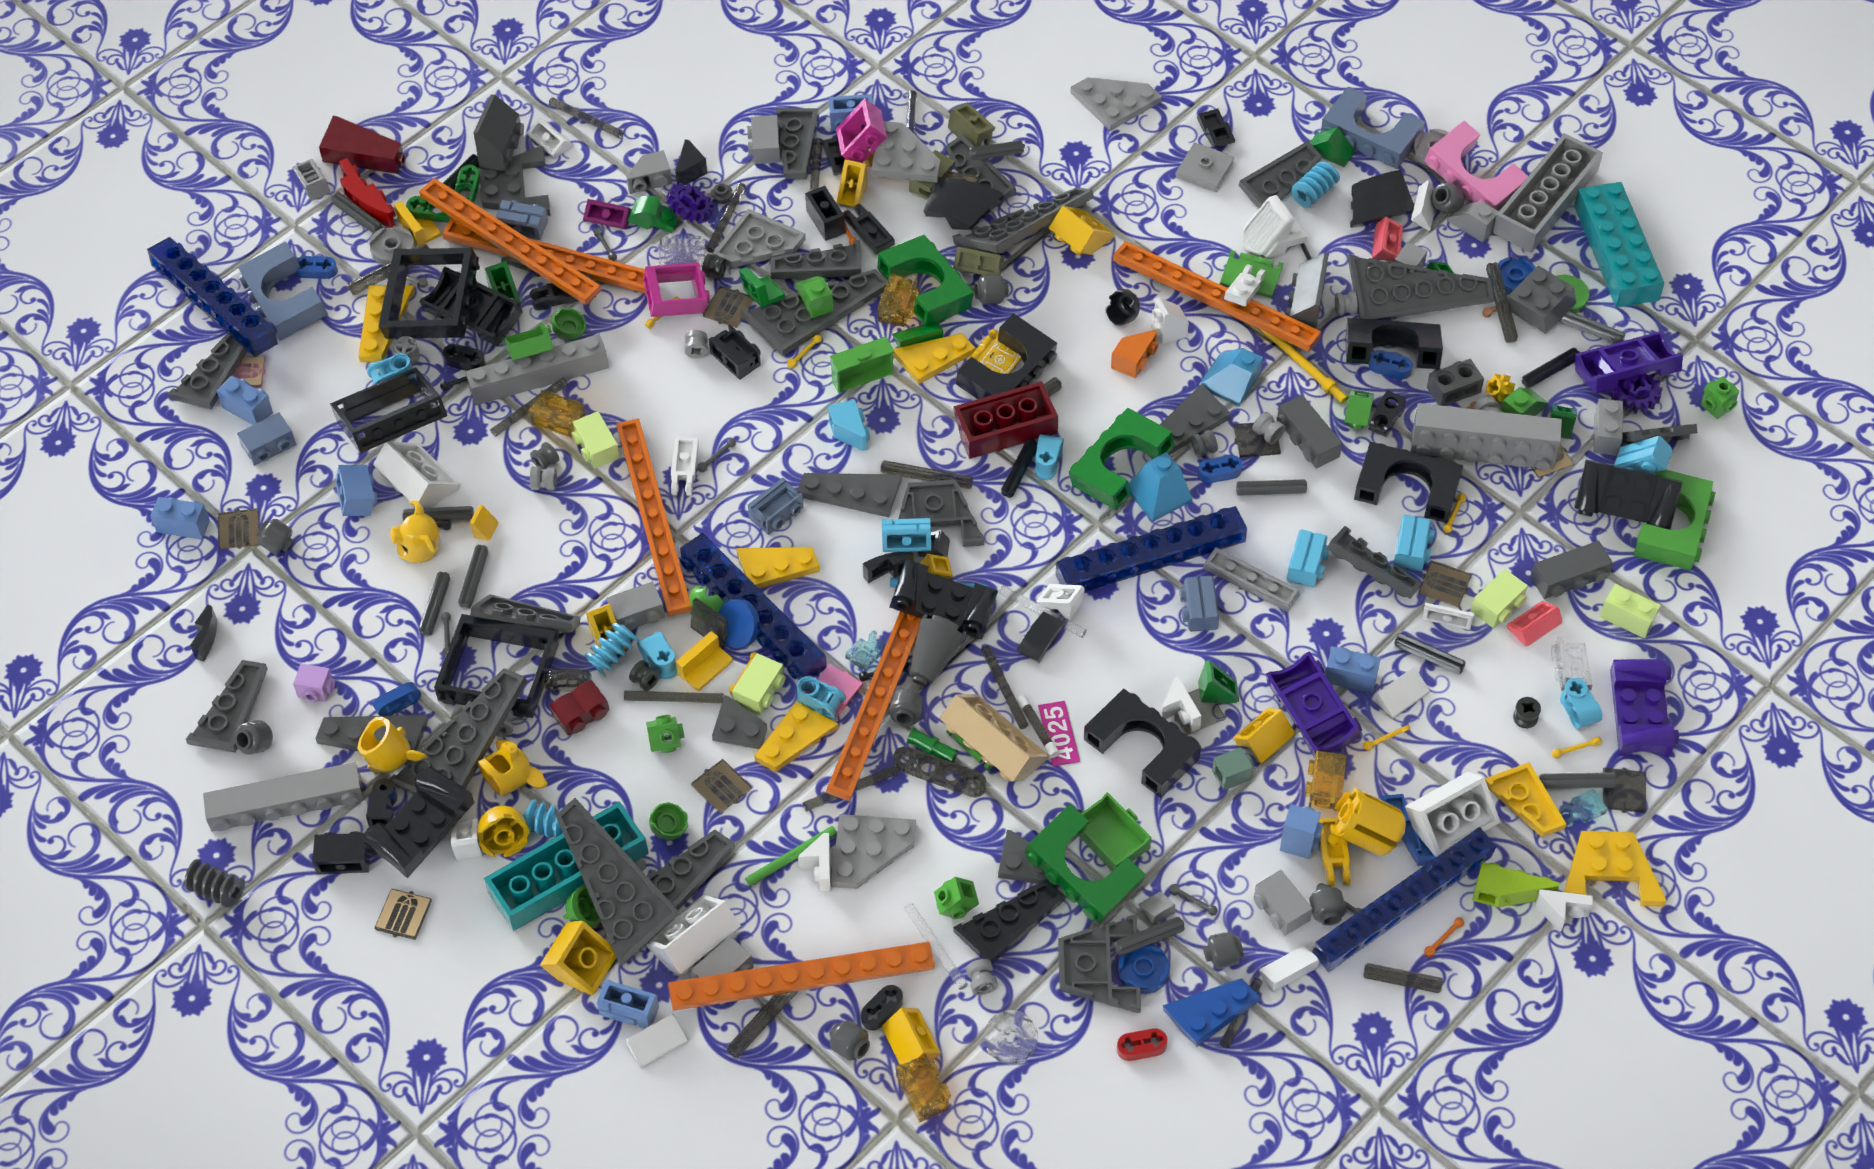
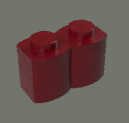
(579, 707)

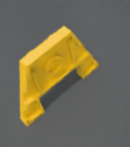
(1613, 858)

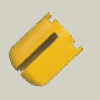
(1368, 822)

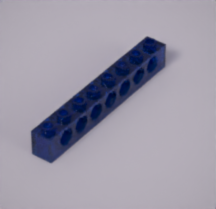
(213, 296)
(1189, 541)
(718, 565)
(1403, 899)

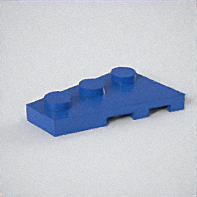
(1211, 1010)

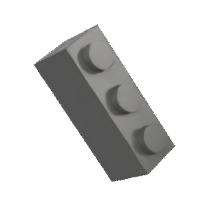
(1309, 431)
(1571, 570)

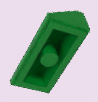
(918, 334)

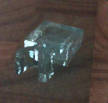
(864, 652)
(1584, 806)

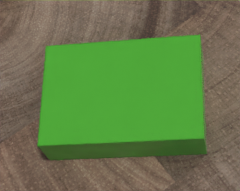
(529, 342)
(862, 364)
(1114, 832)

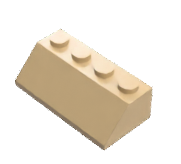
(993, 737)

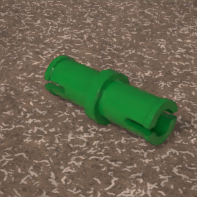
(932, 745)

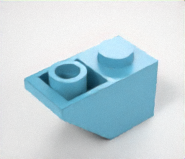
(847, 424)

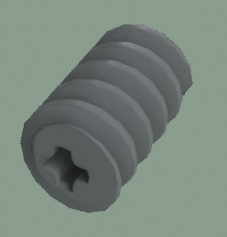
(213, 884)

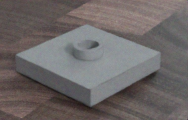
(1205, 166)

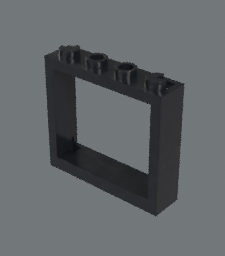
(395, 289)
(394, 423)
(500, 632)

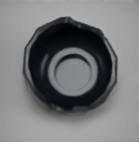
(1123, 307)

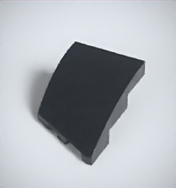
(1380, 197)
(961, 202)

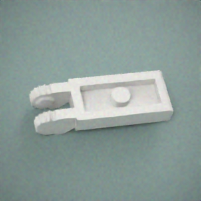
(1245, 286)
(684, 463)

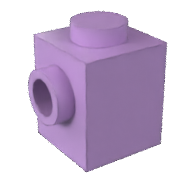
(313, 683)

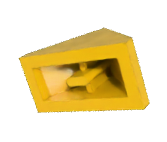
(852, 183)
(600, 621)

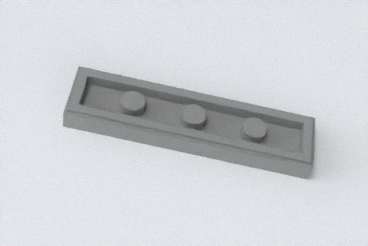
(1251, 579)

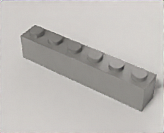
(537, 370)
(283, 797)

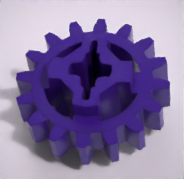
(689, 203)
(1638, 392)

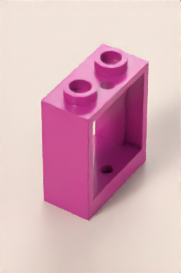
(860, 130)
(675, 273)

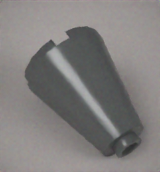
(934, 648)

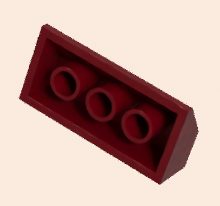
(1005, 419)

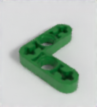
(461, 185)

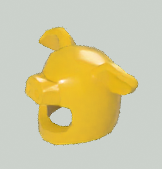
(418, 534)
(389, 752)
(509, 769)

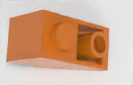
(1133, 353)

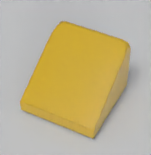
(483, 523)
(938, 565)

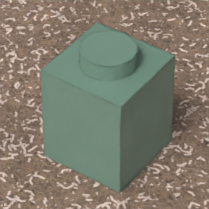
(1233, 768)

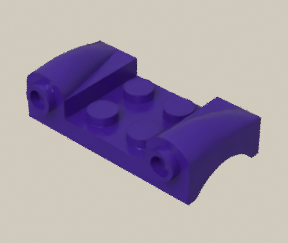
(1608, 364)
(1314, 705)
(1642, 706)

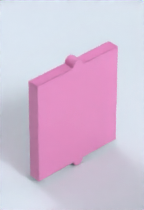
(841, 680)

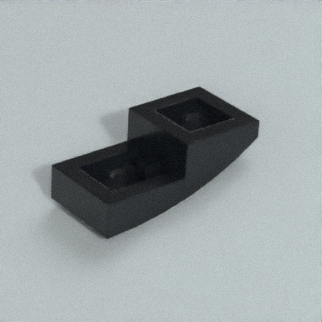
(1215, 129)
(833, 155)
(884, 564)
(207, 628)
(1040, 636)

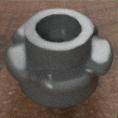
(722, 193)

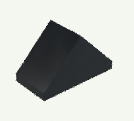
(690, 164)

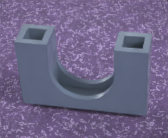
(1385, 147)
(263, 274)

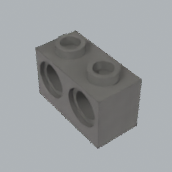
(1455, 382)

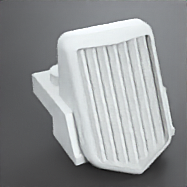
(1272, 230)

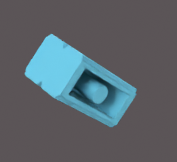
(1645, 456)
(906, 535)
(1413, 542)
(1307, 558)

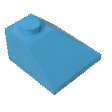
(1233, 375)
(1160, 487)

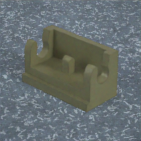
(971, 124)
(945, 165)
(978, 261)

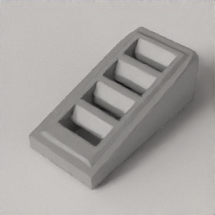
(311, 181)

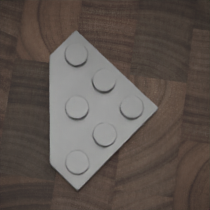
(1115, 100)
(904, 156)
(757, 240)
(868, 846)

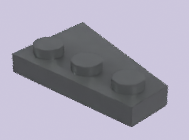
(1680, 432)

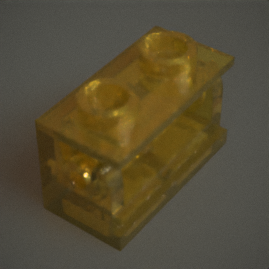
(898, 300)
(556, 413)
(1327, 779)
(923, 1087)

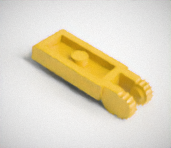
(1334, 853)

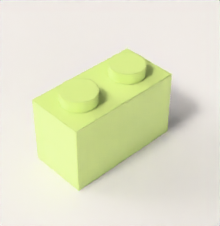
(595, 439)
(1499, 598)
(1630, 611)
(759, 684)

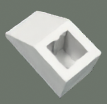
(1169, 321)

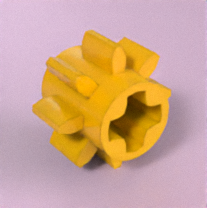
(1499, 387)

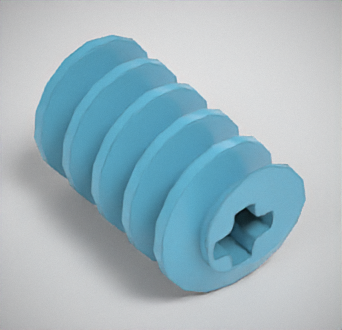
(1315, 184)
(610, 648)
(541, 820)

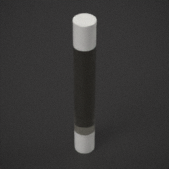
(1038, 726)

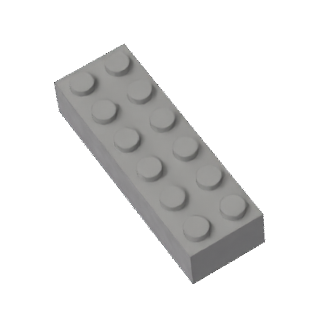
(1547, 192)
(1486, 436)

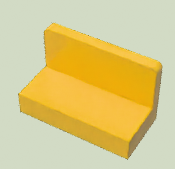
(421, 230)
(703, 662)
(1265, 734)
(910, 1036)

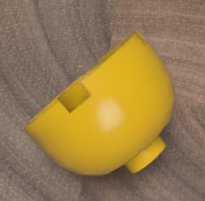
(502, 831)

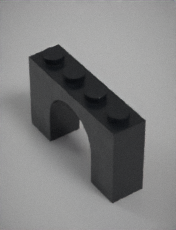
(1420, 338)
(1024, 339)
(1386, 461)
(1129, 714)

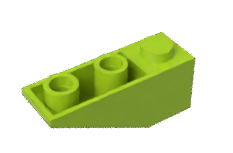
(1508, 887)

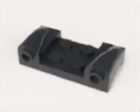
(491, 312)
(1627, 494)
(931, 594)
(420, 822)

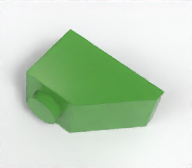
(816, 296)
(1524, 402)
(1358, 409)

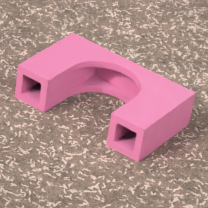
(1446, 161)

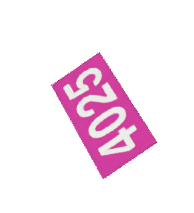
(1058, 726)

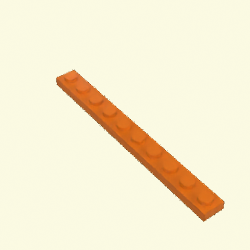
(510, 241)
(599, 268)
(1213, 295)
(654, 518)
(874, 707)
(800, 976)

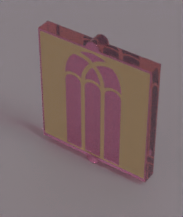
(251, 370)

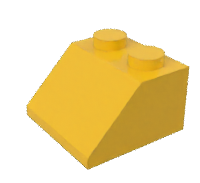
(1080, 230)
(579, 957)

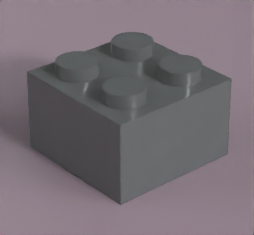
(1542, 299)

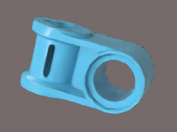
(389, 368)
(1047, 456)
(658, 654)
(824, 698)
(1580, 704)

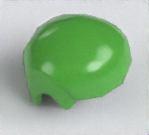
(568, 324)
(713, 602)
(668, 821)

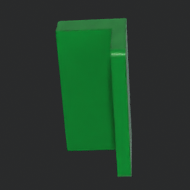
(762, 290)

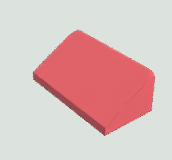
(1387, 240)
(1535, 622)

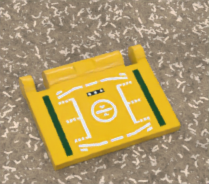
(996, 355)

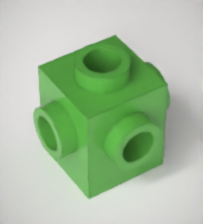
(1719, 397)
(668, 742)
(956, 898)

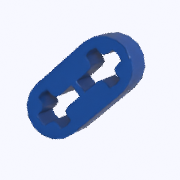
(316, 267)
(1390, 364)
(1220, 469)
(397, 699)

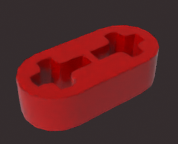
(1141, 1044)

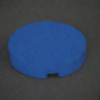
(1514, 272)
(741, 622)
(1144, 968)

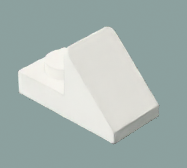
(1062, 597)
(1180, 703)
(465, 839)
(818, 858)
(1556, 905)

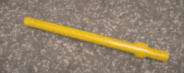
(1327, 384)

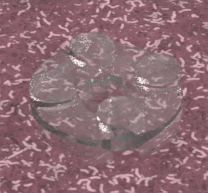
(1016, 1051)

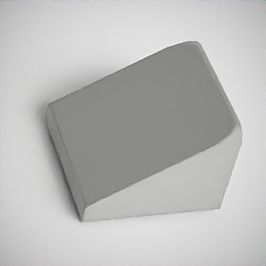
(1157, 908)

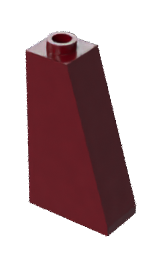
(360, 147)

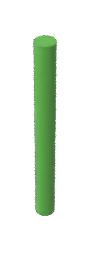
(785, 859)

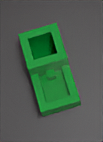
(648, 212)

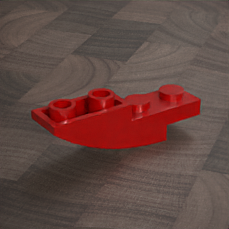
(366, 195)

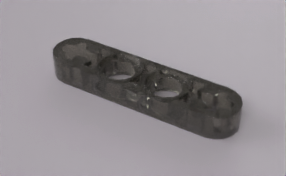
(941, 768)

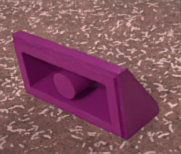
(606, 214)

